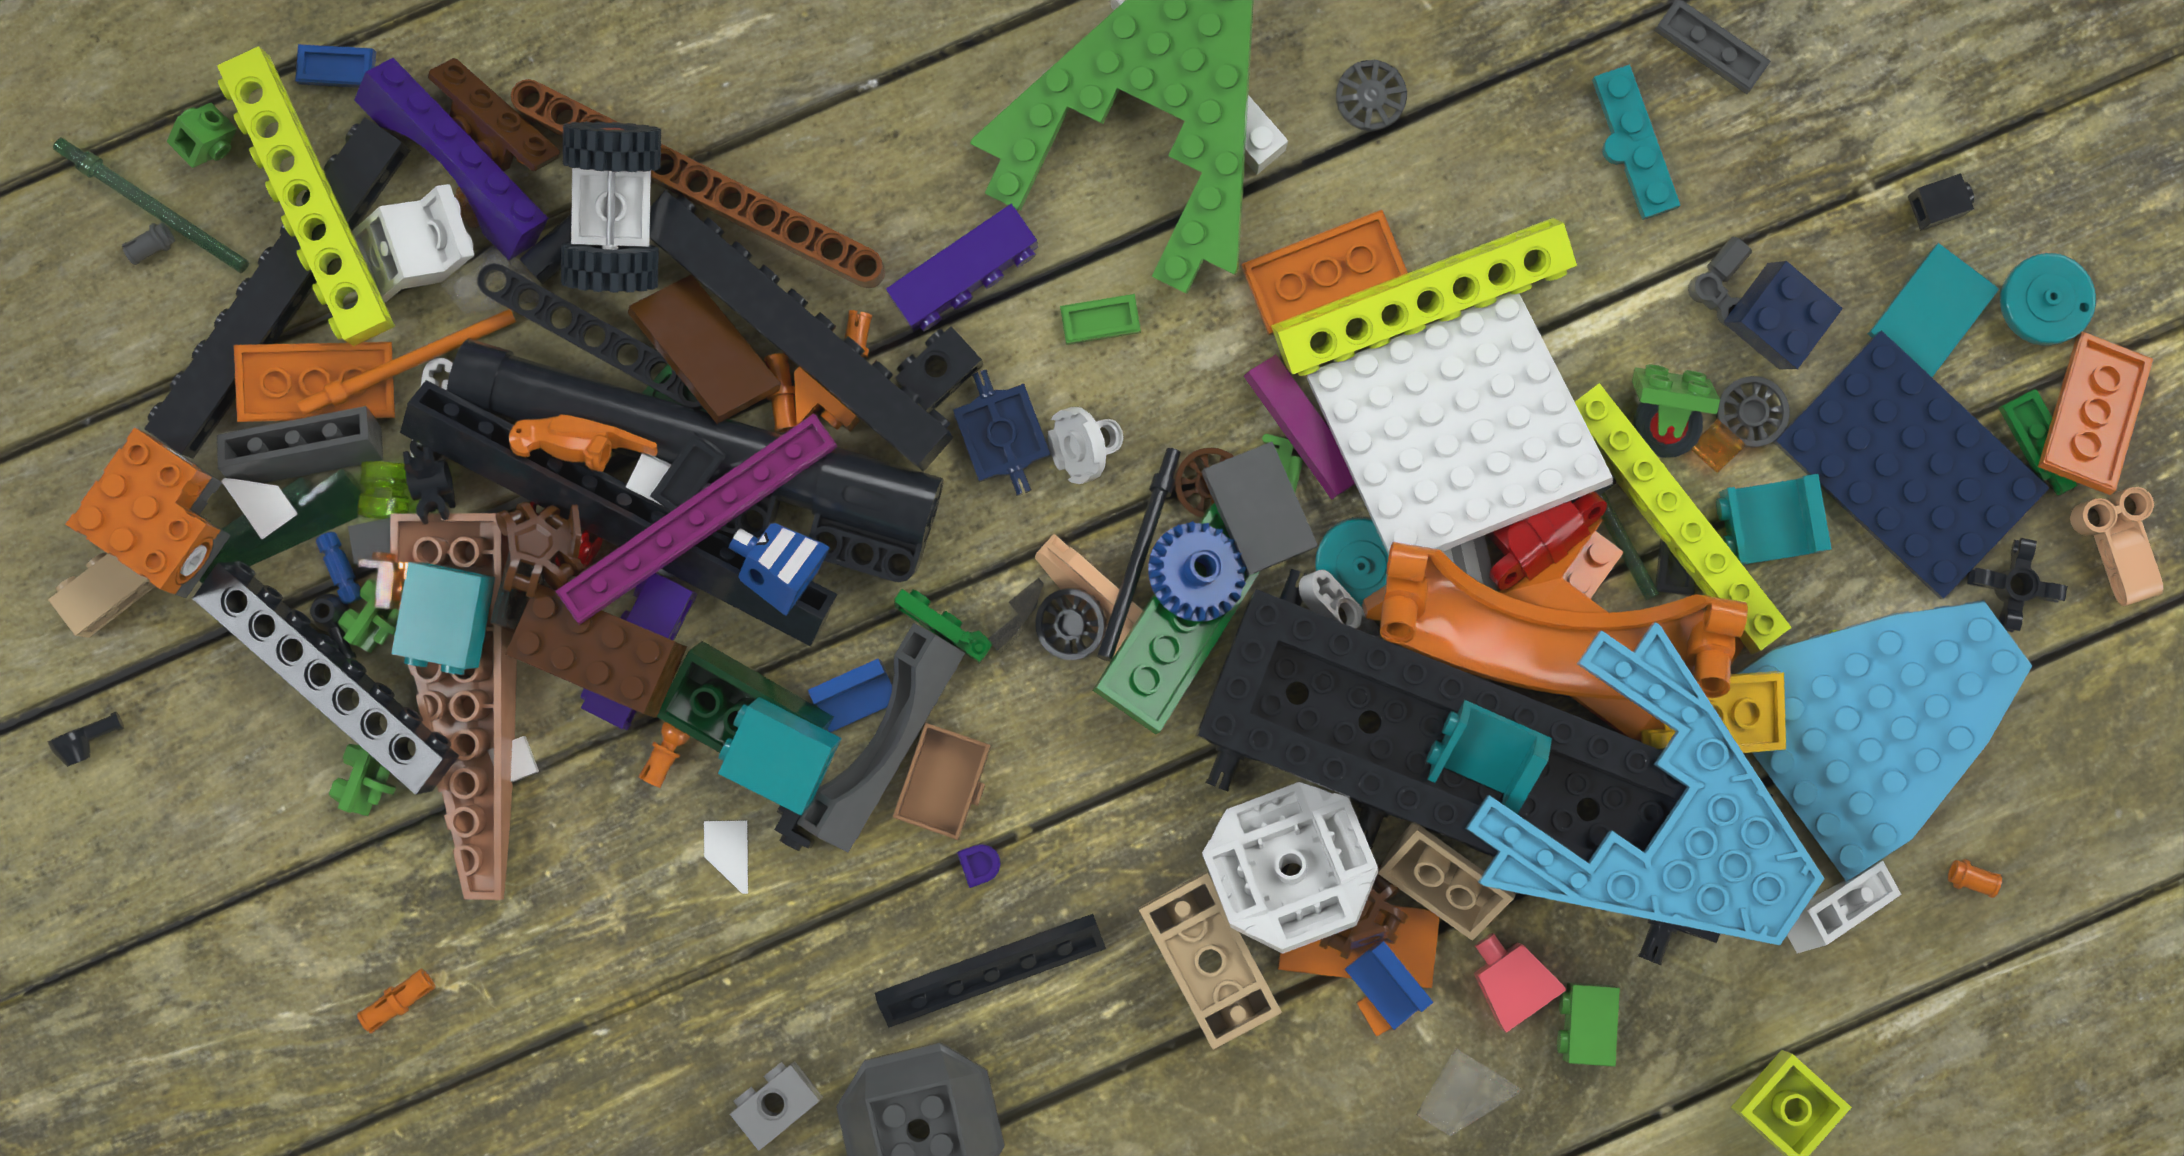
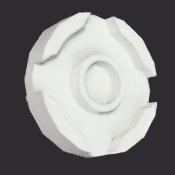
(1079, 444)

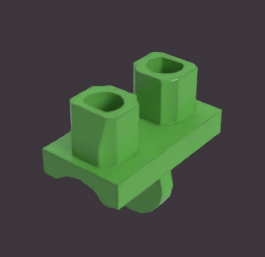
(370, 625)
(365, 782)

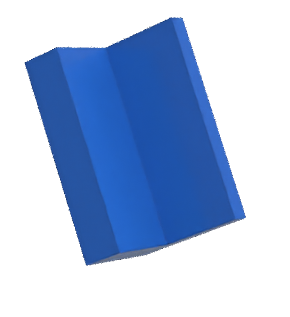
(854, 694)
(1388, 984)

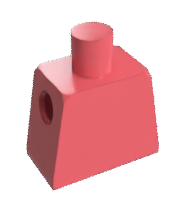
(1514, 982)

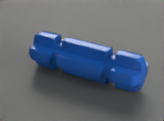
(339, 567)

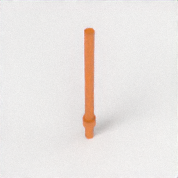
(338, 392)

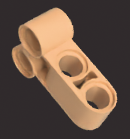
(2123, 544)

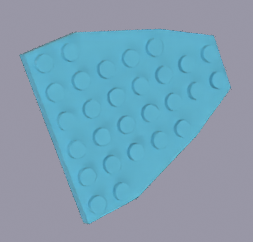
(1887, 722)

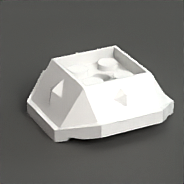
(1283, 828)

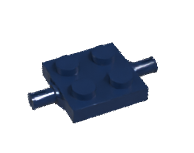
(1001, 432)

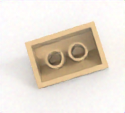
(1442, 881)

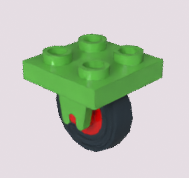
(1671, 408)

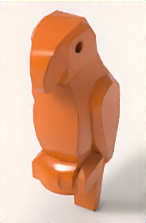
(575, 440)

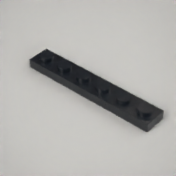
(990, 970)

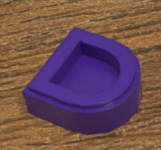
(979, 864)

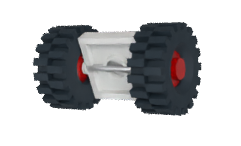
(610, 206)

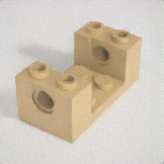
(1223, 1000)

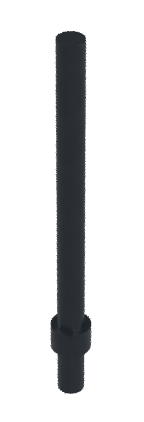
(1161, 487)

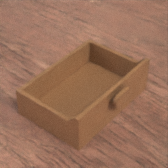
(943, 781)

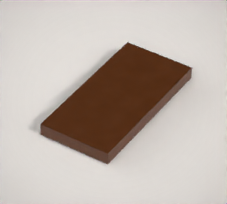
(704, 348)

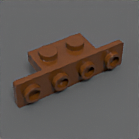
(491, 120)

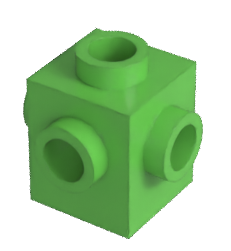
(201, 135)

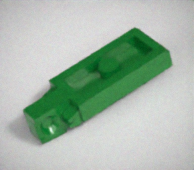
(2030, 424)
(945, 626)

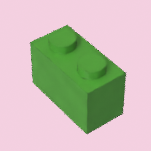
(1589, 1024)

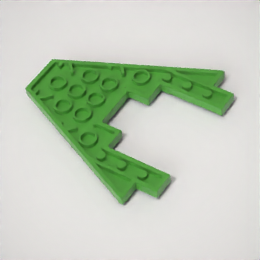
(1178, 58)

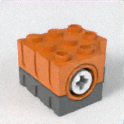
(151, 515)

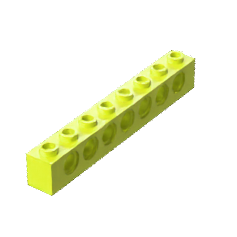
(257, 71)
(1553, 260)
(1677, 518)

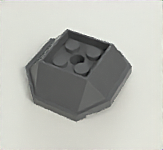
(927, 1085)

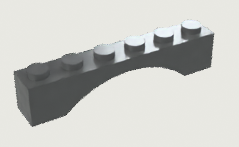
(920, 675)

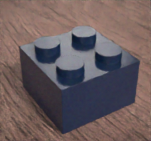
(1783, 315)

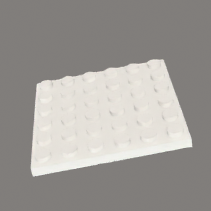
(1459, 428)

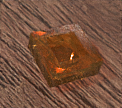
(1718, 445)

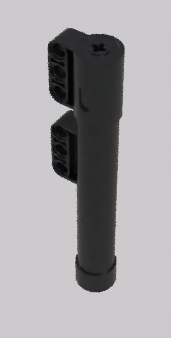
(847, 491)

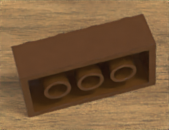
(599, 654)

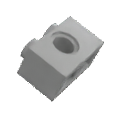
(760, 1123)

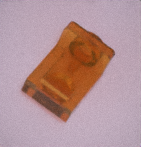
(389, 578)

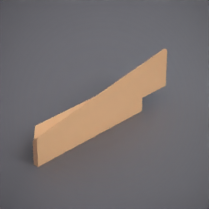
(1072, 570)

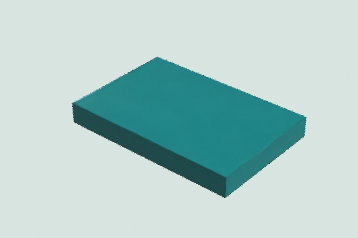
(1935, 308)

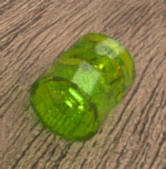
(386, 477)

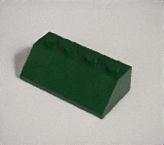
(713, 690)

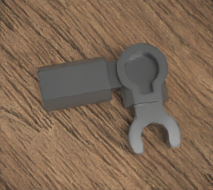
(1708, 287)

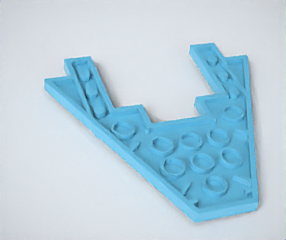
(1721, 854)

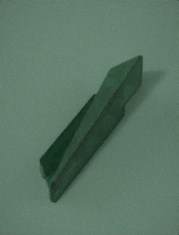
(317, 511)

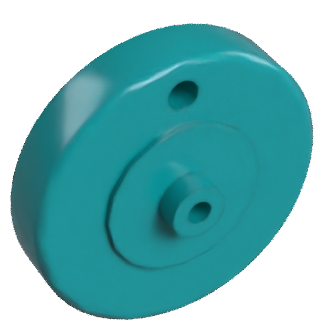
(2048, 299)
(1354, 557)

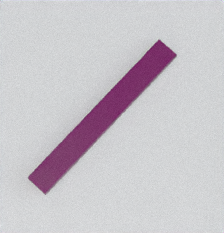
(696, 519)

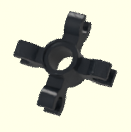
(429, 481)
(2021, 558)

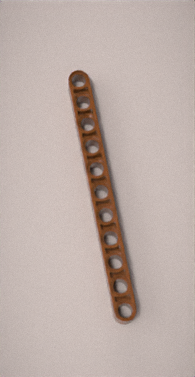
(717, 188)

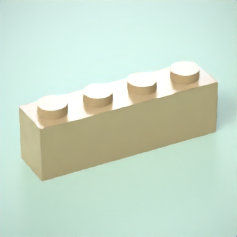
(98, 594)

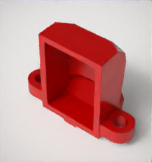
(1543, 539)

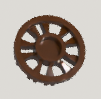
(1200, 484)

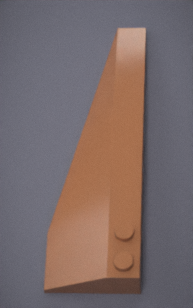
(472, 708)

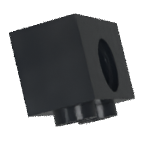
(961, 365)

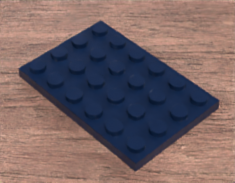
(1911, 464)

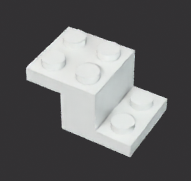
(414, 242)

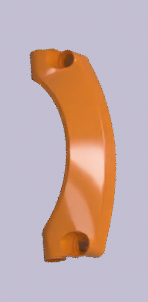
(1466, 625)

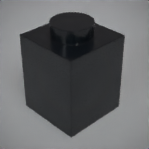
(1941, 201)

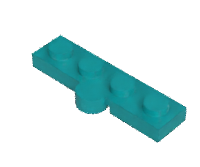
(1634, 142)

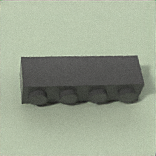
(300, 446)

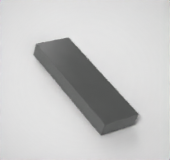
(1712, 45)

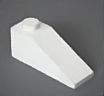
(1843, 907)

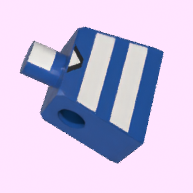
(778, 564)

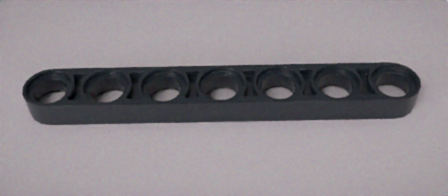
(577, 329)

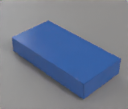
(333, 65)

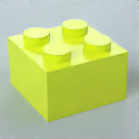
(1791, 1106)

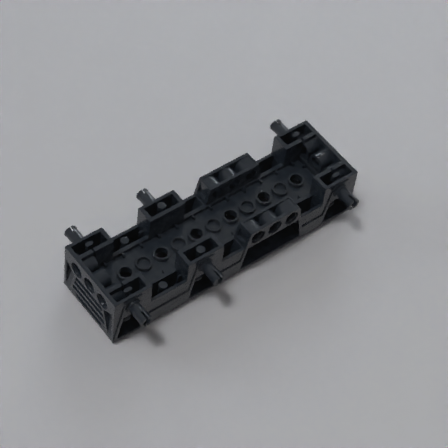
(1413, 698)

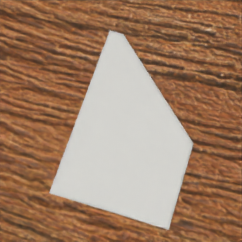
(261, 504)
(728, 850)

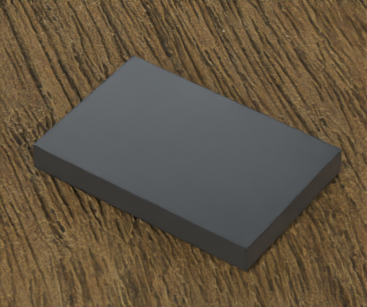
(1259, 508)

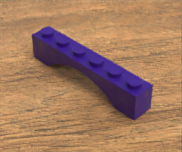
(499, 204)

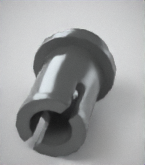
(148, 243)

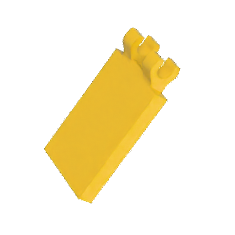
(1750, 712)

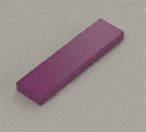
(1301, 424)

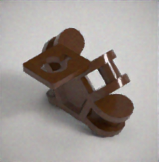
(536, 542)
(1367, 930)

